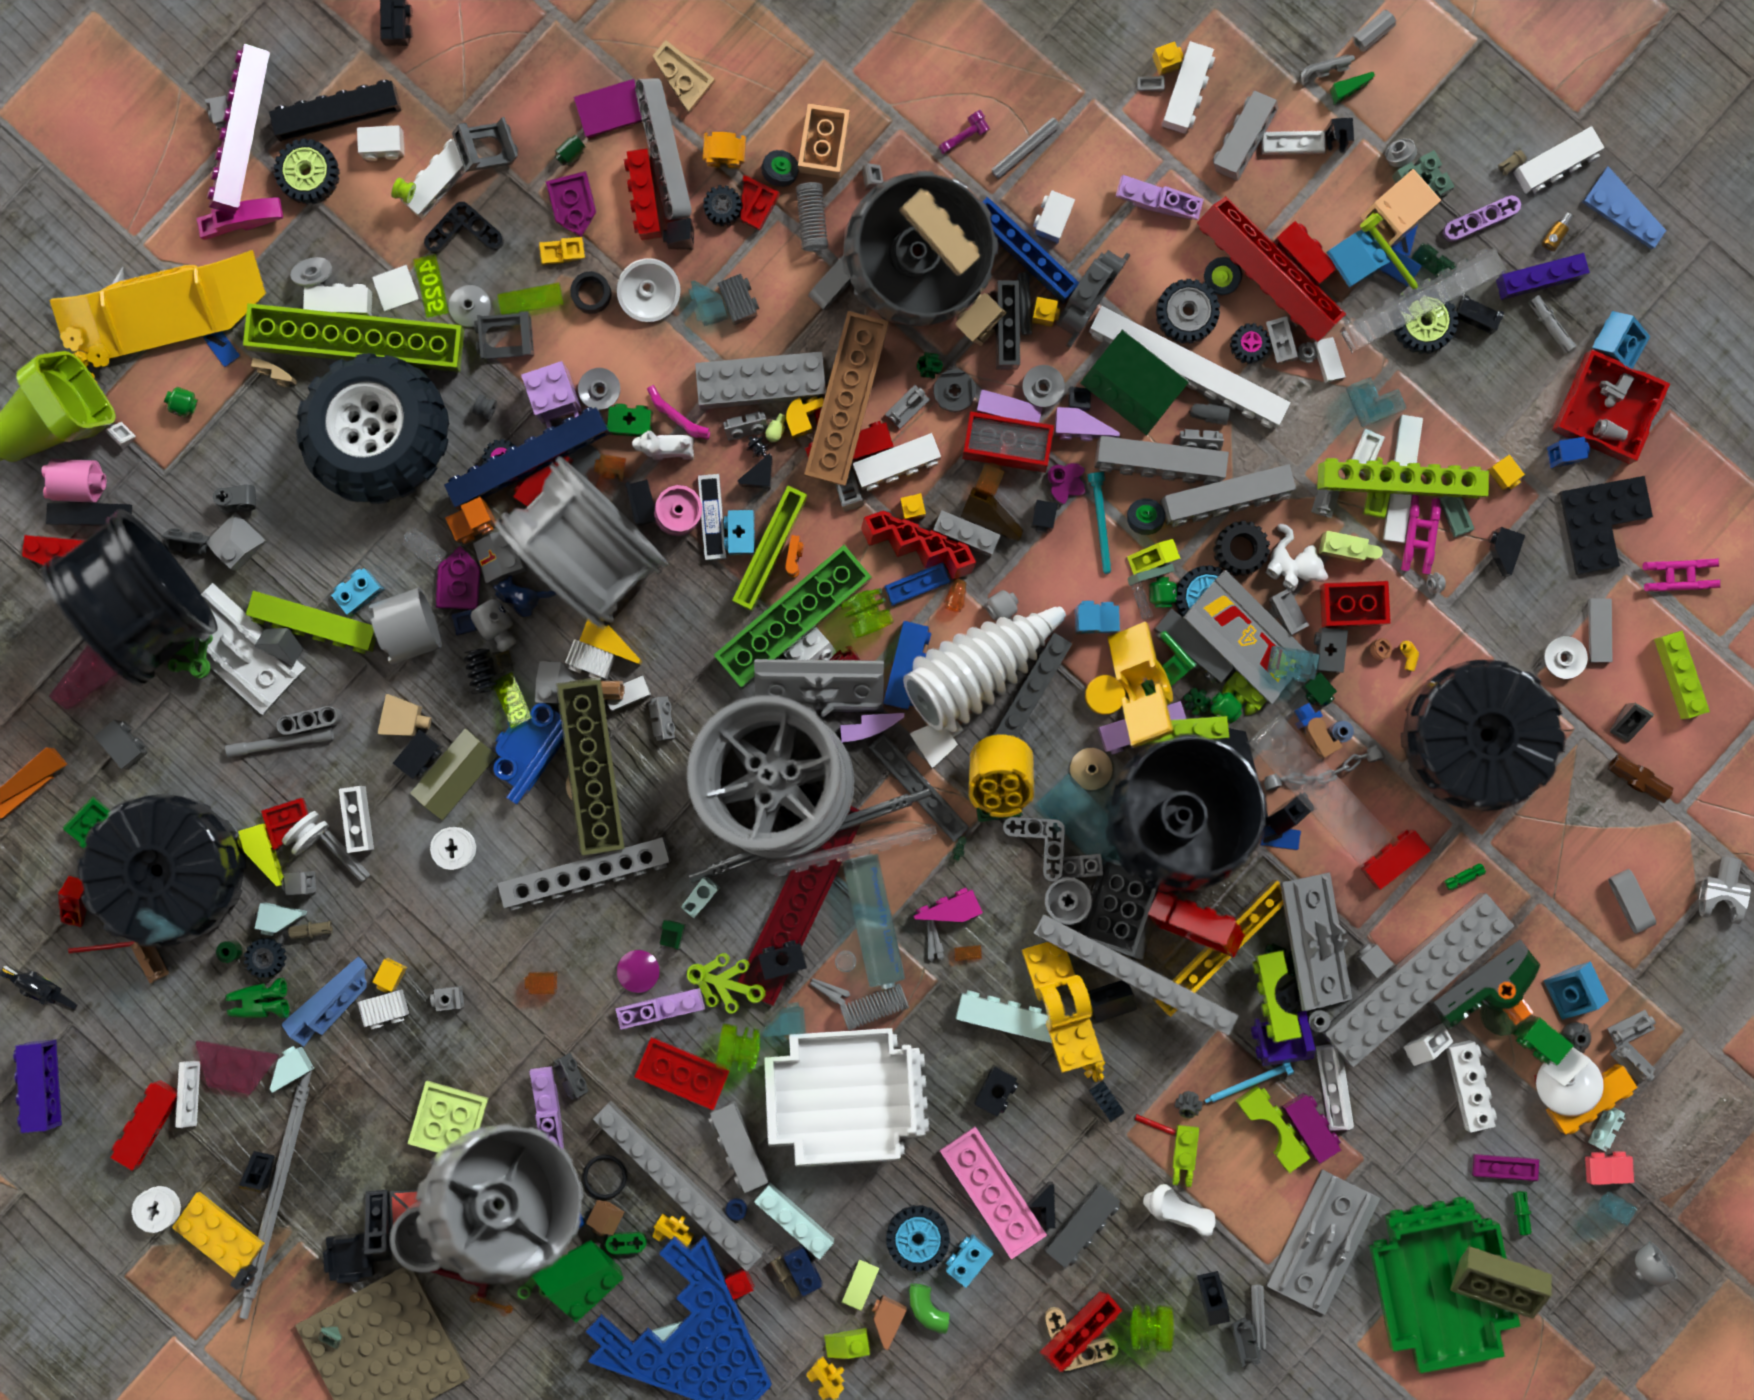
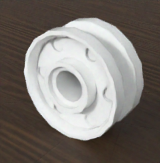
(305, 833)

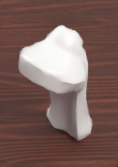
(1168, 1207)

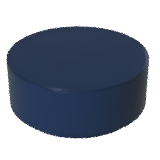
(736, 1209)

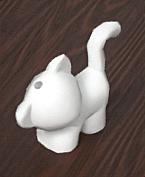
(1306, 565)

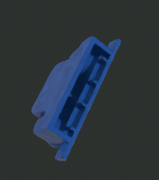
(528, 750)

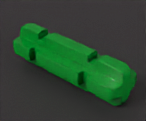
(1465, 876)

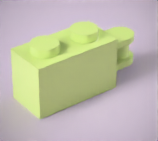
(1348, 547)

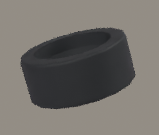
(589, 276)

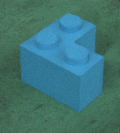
(1096, 618)

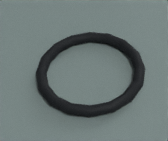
(585, 1179)

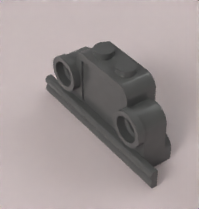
(1090, 293)

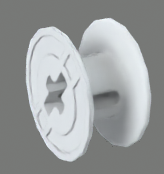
(444, 839)
(144, 1211)

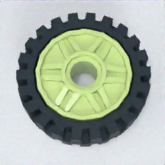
(295, 160)
(1432, 337)

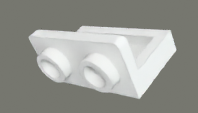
(811, 647)

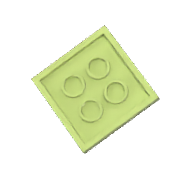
(445, 1116)

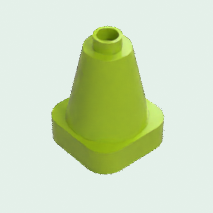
(52, 406)

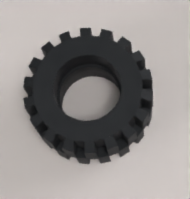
(1258, 542)

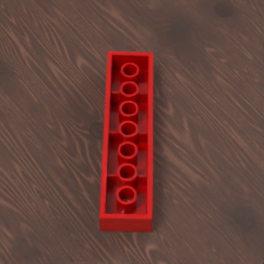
(1270, 268)

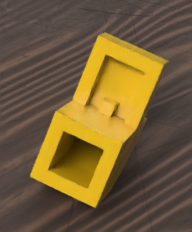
(797, 415)

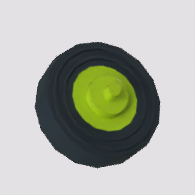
(1223, 276)

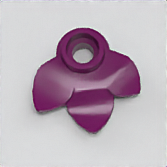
(1069, 483)

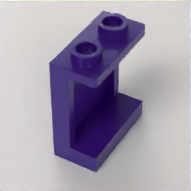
(1287, 1050)

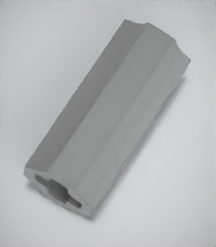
(1374, 30)

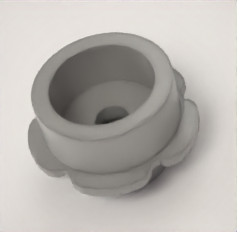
(1307, 358)

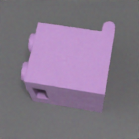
(551, 392)

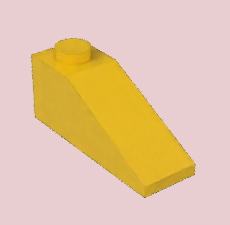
(608, 641)

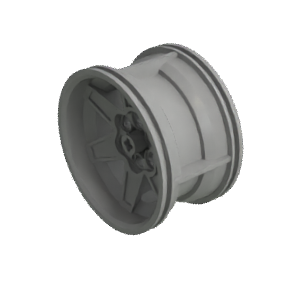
(581, 544)

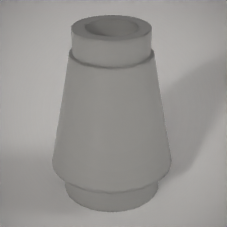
(1608, 430)

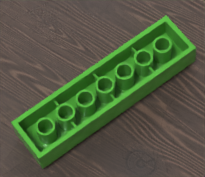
(794, 615)

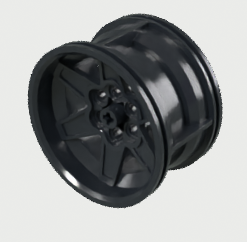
(129, 598)

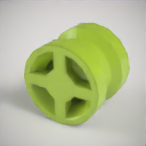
(403, 190)

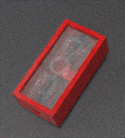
(1008, 442)

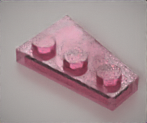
(81, 679)

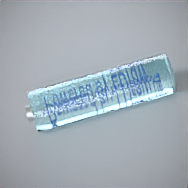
(873, 921)

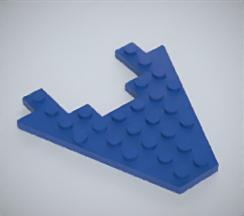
(709, 1350)

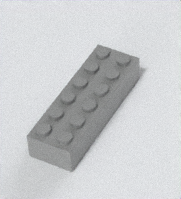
(760, 380)
(1160, 460)
(1228, 495)

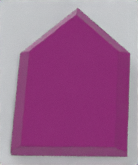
(572, 202)
(458, 582)

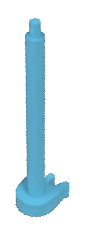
(1285, 1067)

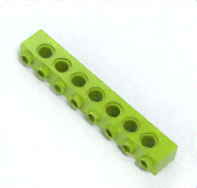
(1329, 479)

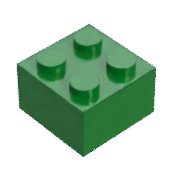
(1542, 1040)

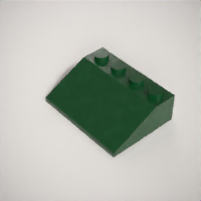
(1134, 382)

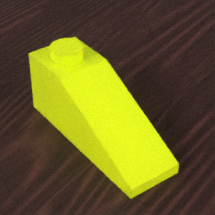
(258, 847)

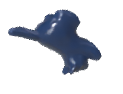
(522, 598)

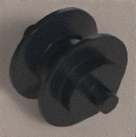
(757, 447)

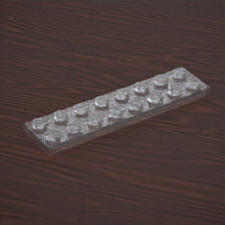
(1319, 789)

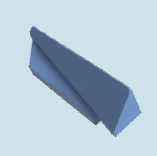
(327, 1003)

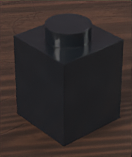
(1044, 516)

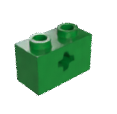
(619, 427)

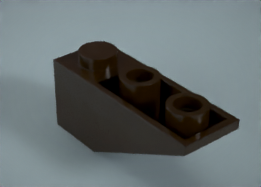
(989, 513)

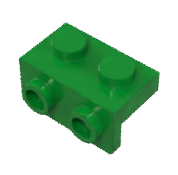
(85, 818)

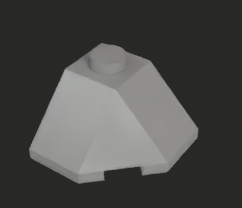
(548, 675)

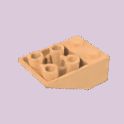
(1403, 207)

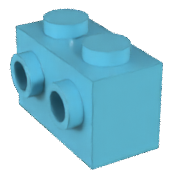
(357, 591)
(968, 1260)

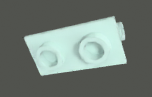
(1602, 1135)

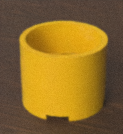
(1001, 775)

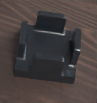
(346, 1259)

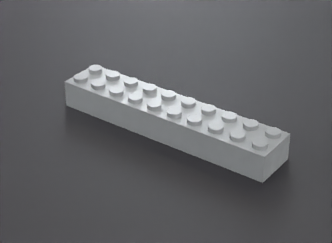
(1417, 979)

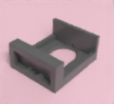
(500, 131)
(484, 323)

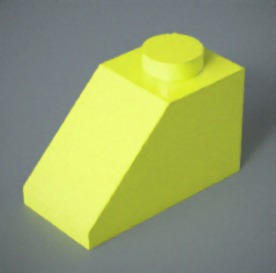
(1154, 556)

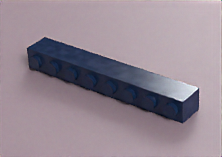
(528, 458)

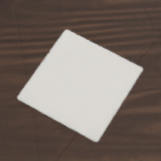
(395, 288)
(1568, 1067)

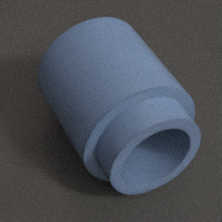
(1334, 731)

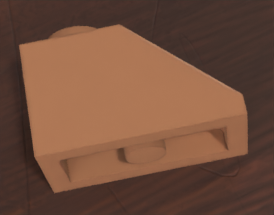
(888, 1318)

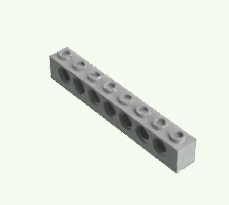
(512, 899)

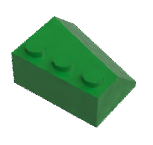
(579, 1279)

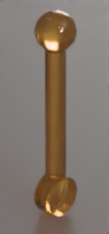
(508, 1309)

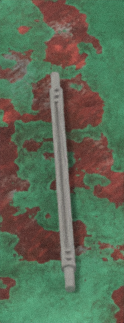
(277, 1187)

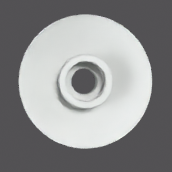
(1575, 654)

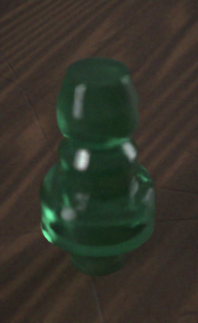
(958, 850)

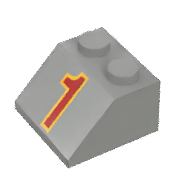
(498, 558)

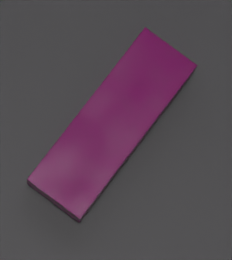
(1505, 1167)

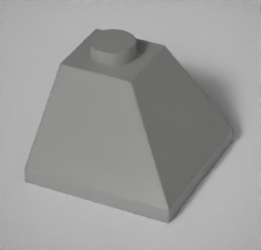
(235, 542)

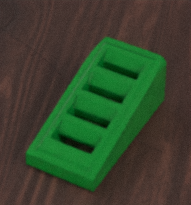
(1345, 88)

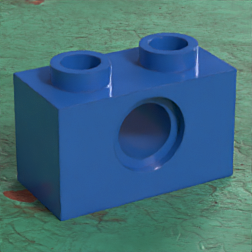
(1568, 452)

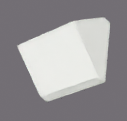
(120, 434)

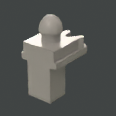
(1615, 392)

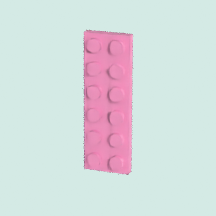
(993, 1192)

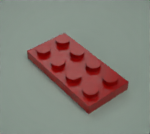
(682, 1073)

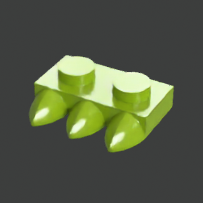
(1244, 693)

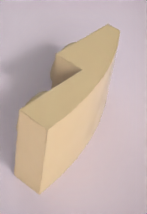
(277, 374)

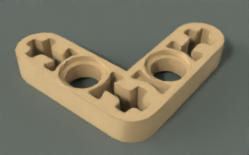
(1079, 1361)

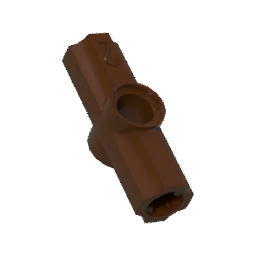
(1640, 778)

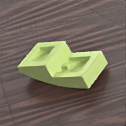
(860, 1285)

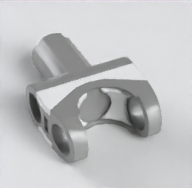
(1726, 889)

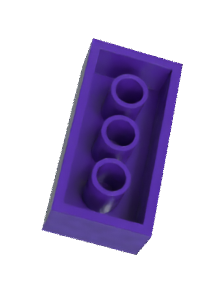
(37, 1086)

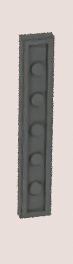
(915, 782)

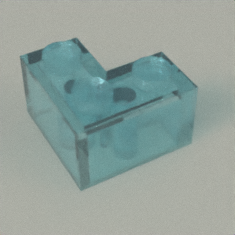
(1372, 407)

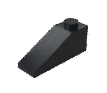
(377, 1226)

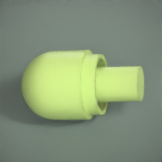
(775, 429)

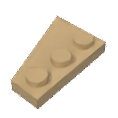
(683, 75)

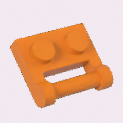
(795, 550)

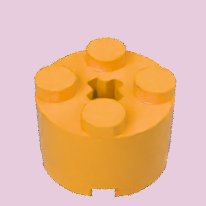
(724, 149)

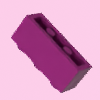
(1312, 1127)

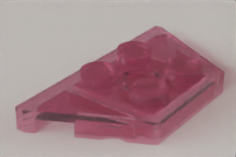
(233, 1066)

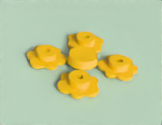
(94, 351)

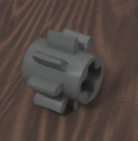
(1188, 1104)

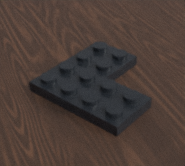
(1590, 517)

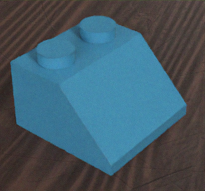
(1358, 257)
(1622, 338)
(1576, 990)

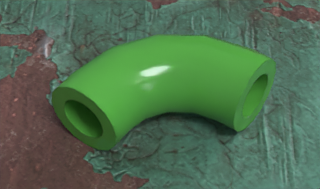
(925, 1311)

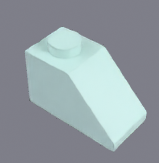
(276, 918)
(290, 1067)

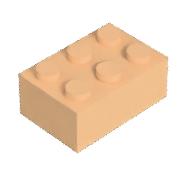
(824, 141)

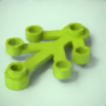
(723, 983)

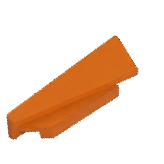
(29, 780)

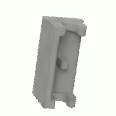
(1282, 340)
(1288, 612)

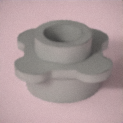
(1435, 583)

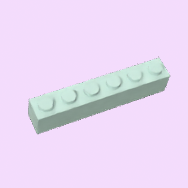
(1003, 1016)

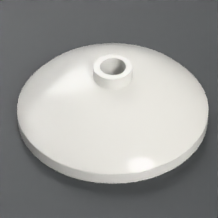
(656, 301)
(1575, 1097)

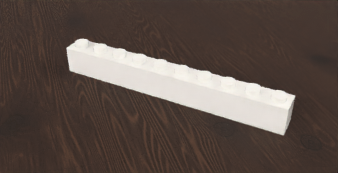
(1200, 372)

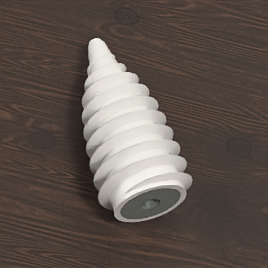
(976, 665)

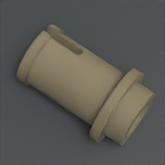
(1517, 159)

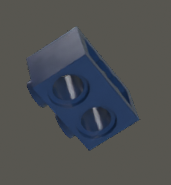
(803, 1269)

